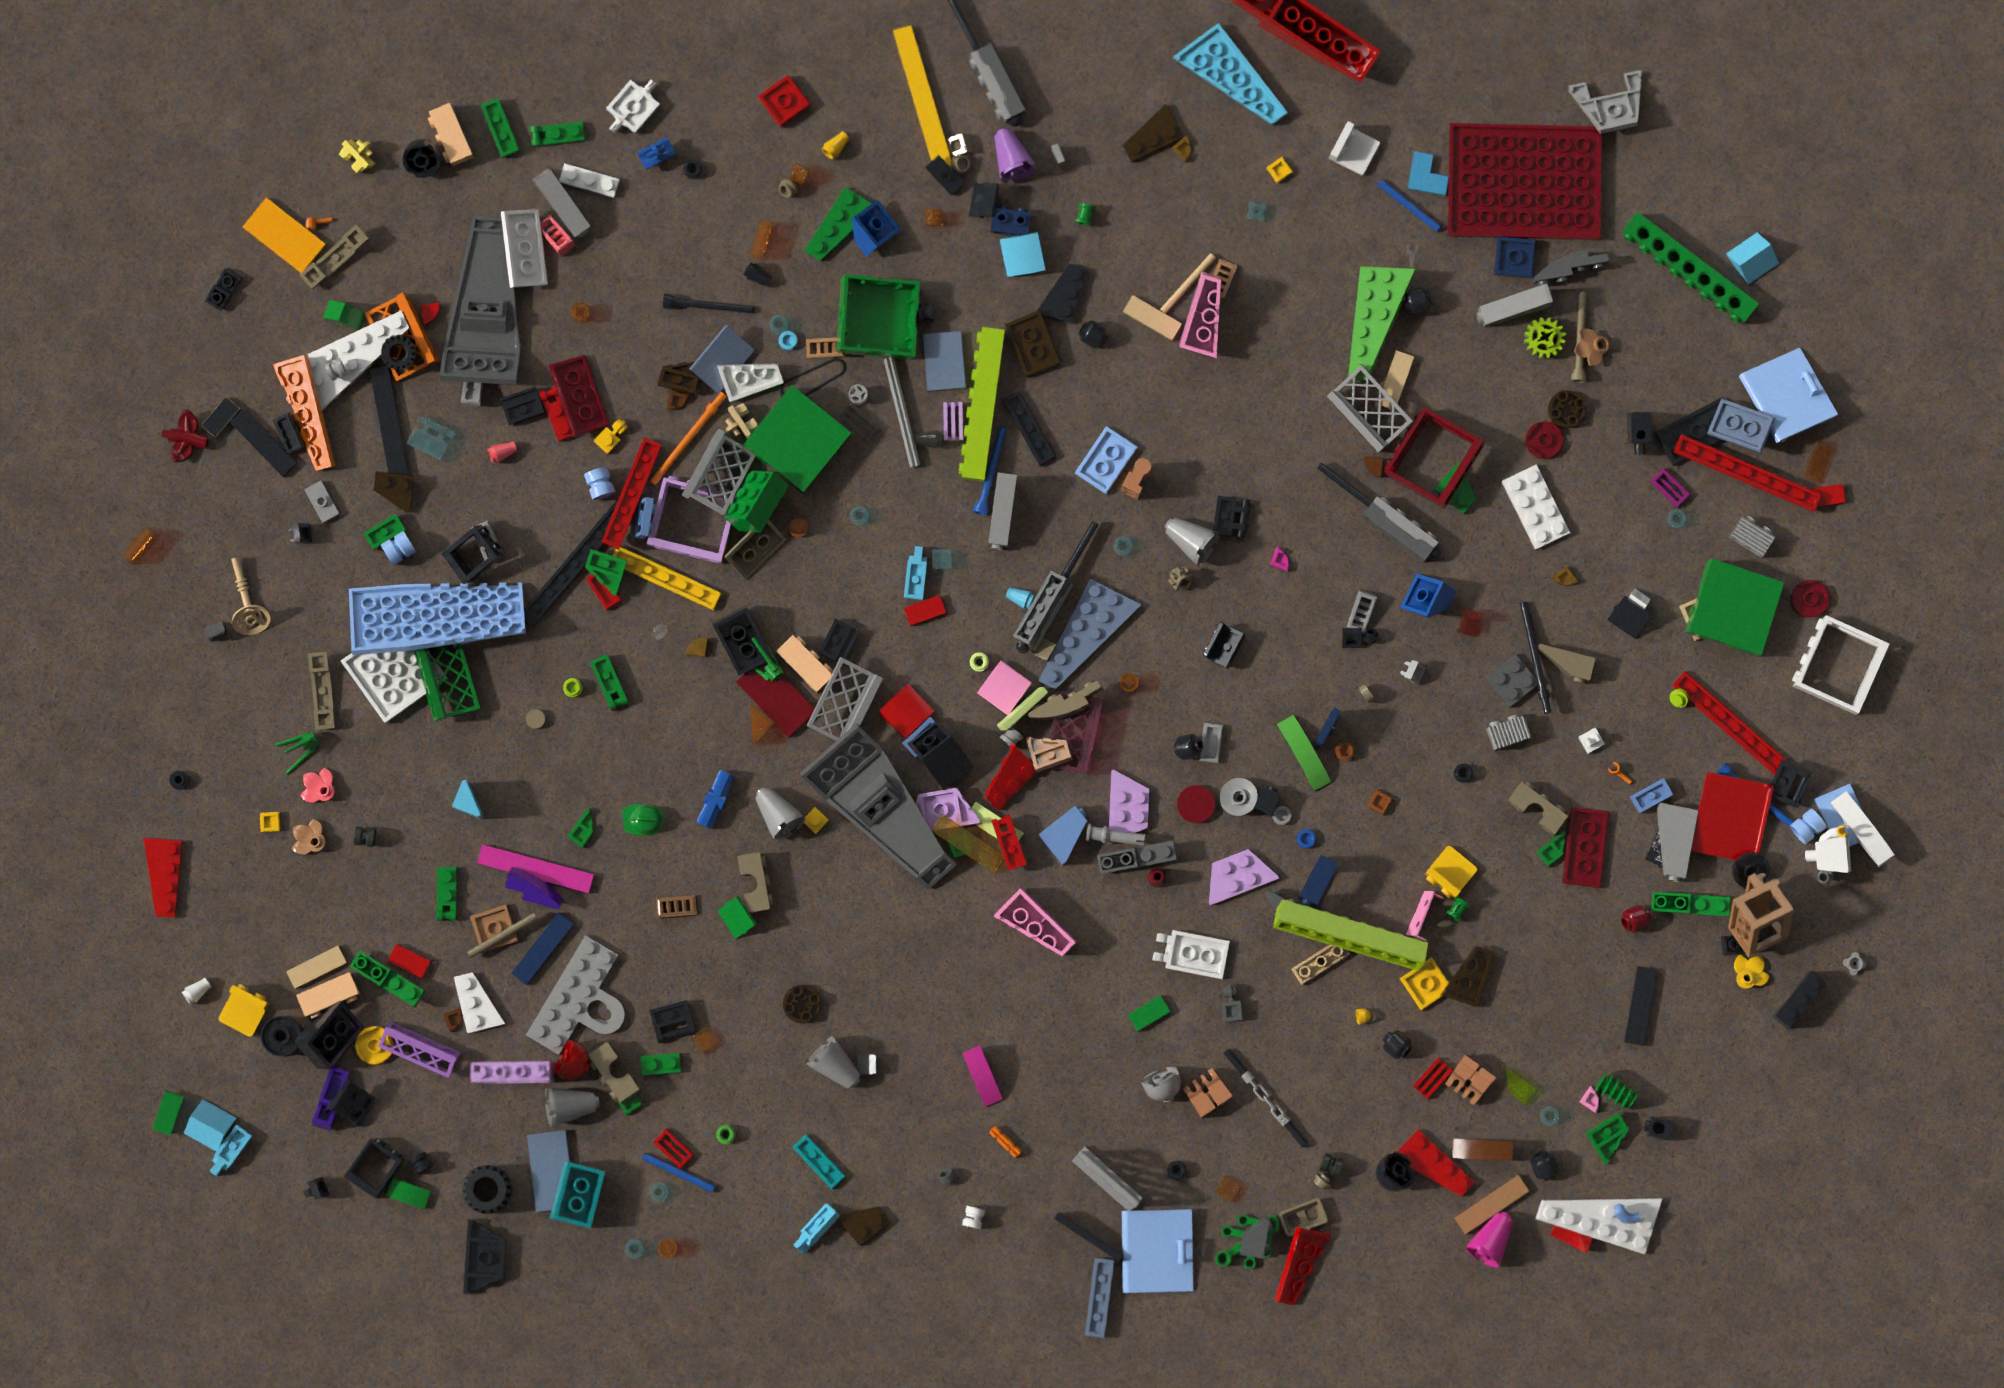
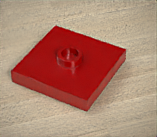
(784, 101)

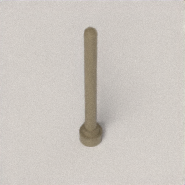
(1579, 373)

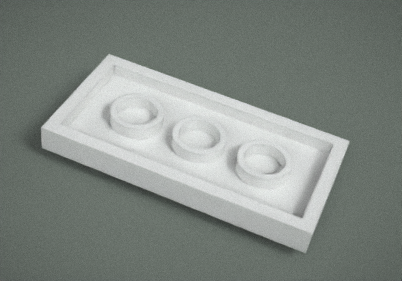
(524, 248)
(1535, 507)

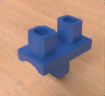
(656, 153)

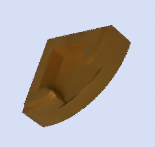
(1182, 148)
(1565, 577)
(697, 647)

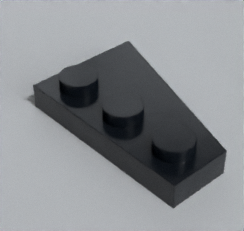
(1064, 295)

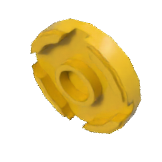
(368, 1043)

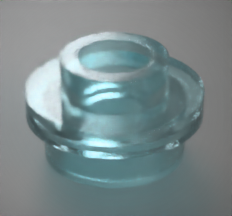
(776, 318)
(854, 511)
(1676, 512)
(1122, 539)
(1554, 1120)
(663, 1196)
(629, 1244)

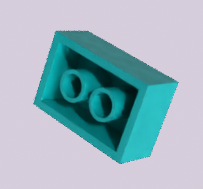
(577, 1195)

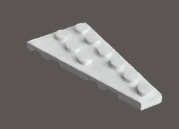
(357, 354)
(1598, 1219)

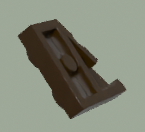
(679, 378)
(395, 488)
(863, 1223)

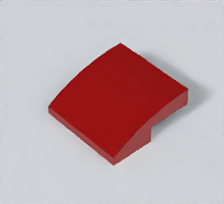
(906, 711)

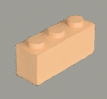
(450, 135)
(805, 663)
(327, 994)

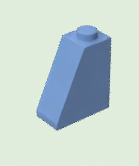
(1064, 833)

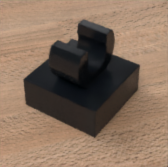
(301, 533)
(317, 1189)

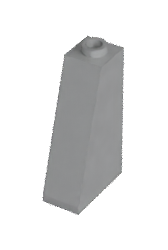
(562, 203)
(1515, 306)
(1002, 511)
(1676, 838)

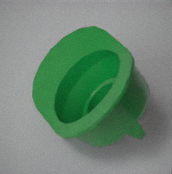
(642, 819)

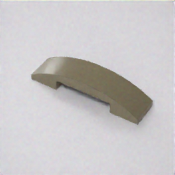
(335, 257)
(322, 690)

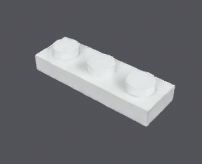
(589, 180)

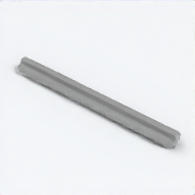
(901, 412)

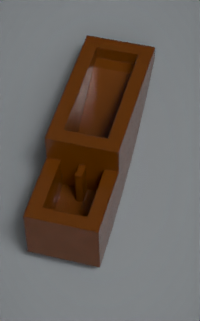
(1482, 1150)

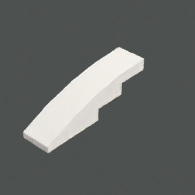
(1862, 829)

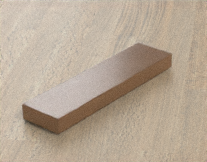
(1491, 1204)

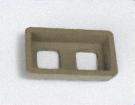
(1300, 1211)

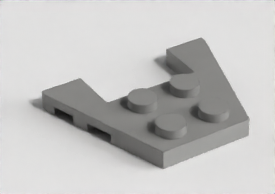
(1613, 110)

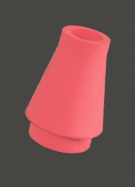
(501, 451)

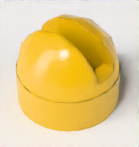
(1362, 1016)

